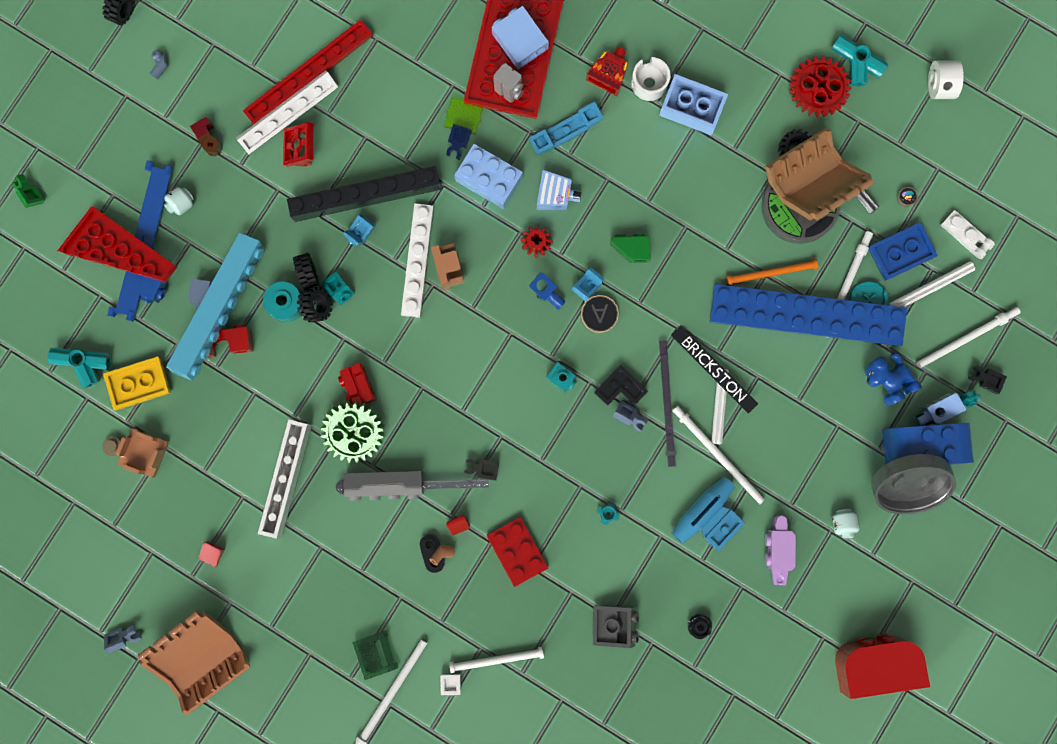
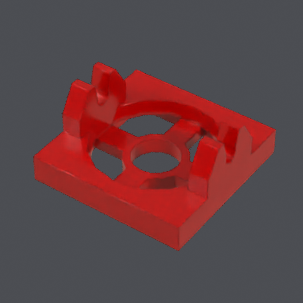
(290, 135)

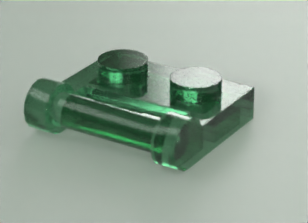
(369, 657)

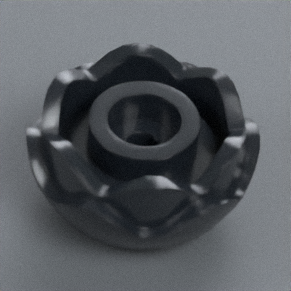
(704, 631)

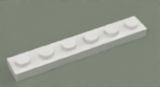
(287, 112)
(417, 260)

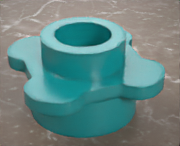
(970, 398)
(607, 518)

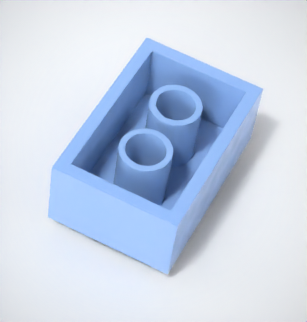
(693, 104)
(488, 176)

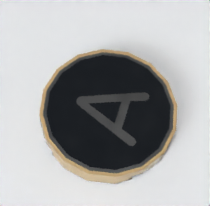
(599, 314)

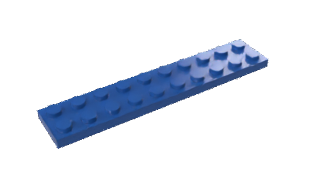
(808, 315)

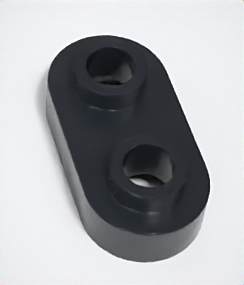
(428, 552)

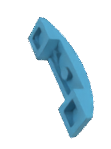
(567, 129)

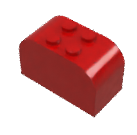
(880, 666)

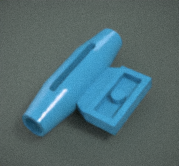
(709, 516)

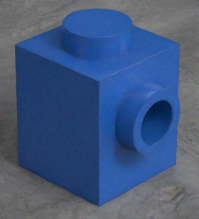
(151, 290)

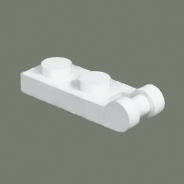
(967, 234)

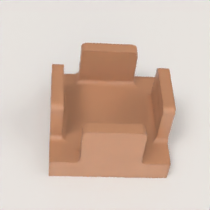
(447, 266)
(141, 452)

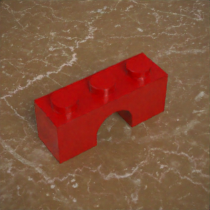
(238, 339)

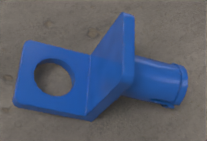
(547, 292)

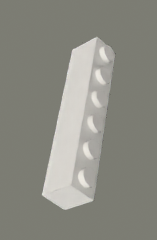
(284, 479)

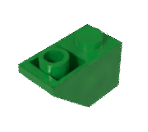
(633, 249)

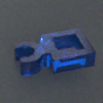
(458, 138)

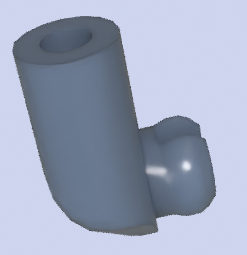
(160, 62)

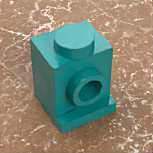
(558, 370)

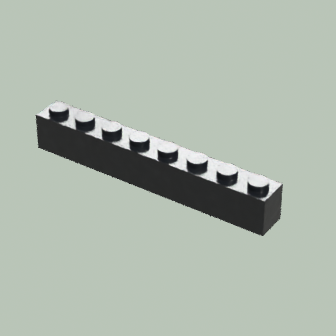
(364, 194)

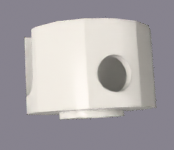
(655, 70)
(941, 76)

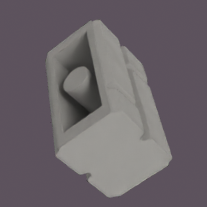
(508, 83)

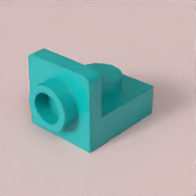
(337, 288)

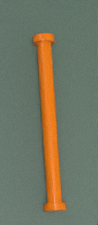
(813, 264)

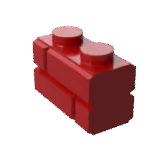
(356, 384)

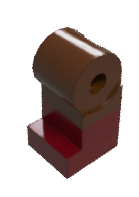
(203, 134)

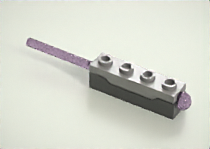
(396, 484)

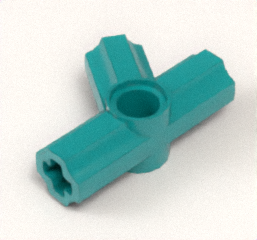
(859, 68)
(85, 369)

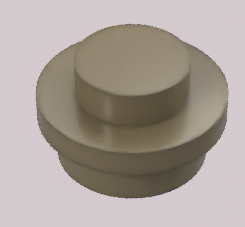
(111, 445)

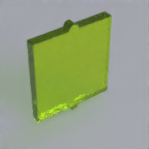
(463, 115)

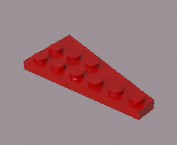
(109, 244)

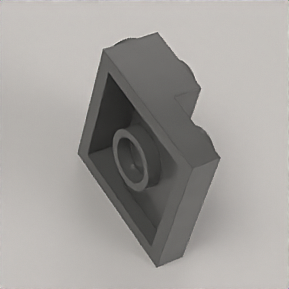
(615, 626)

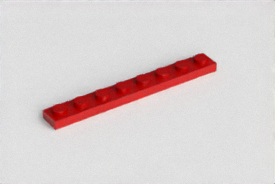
(321, 61)

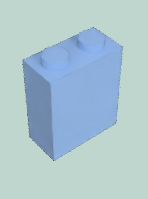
(519, 37)

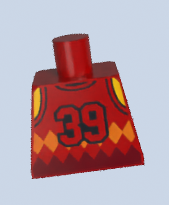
(609, 71)

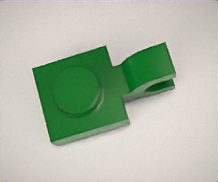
(27, 193)

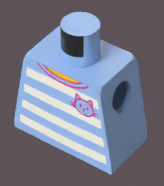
(555, 192)
(948, 405)

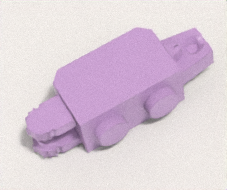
(781, 550)

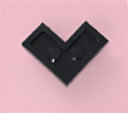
(621, 382)

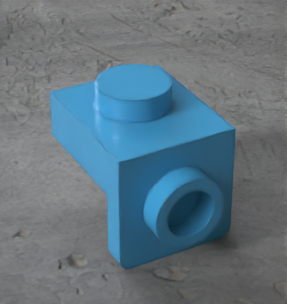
(359, 230)
(588, 284)

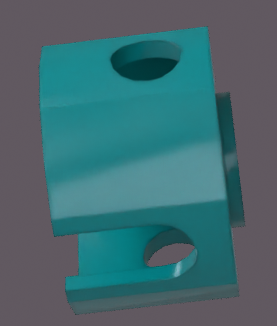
(283, 313)

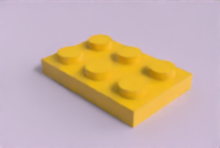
(137, 383)

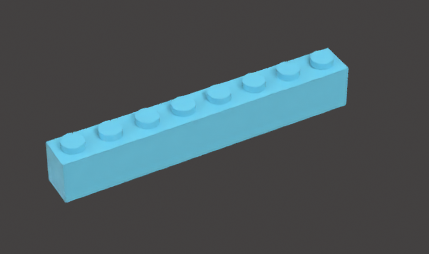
(215, 307)

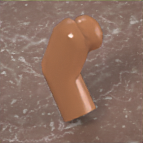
(443, 551)

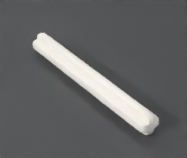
(933, 285)

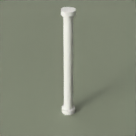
(496, 660)

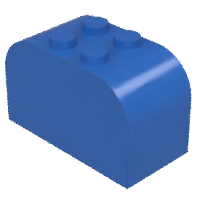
(946, 441)

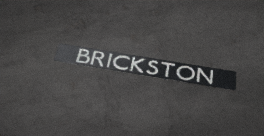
(715, 370)

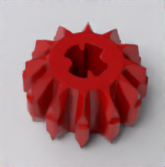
(530, 245)

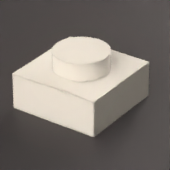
(450, 684)

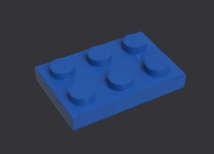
(902, 251)

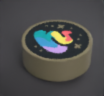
(907, 197)

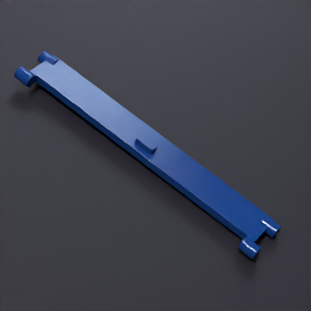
(146, 232)

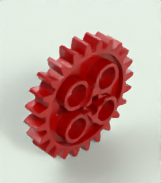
(833, 76)

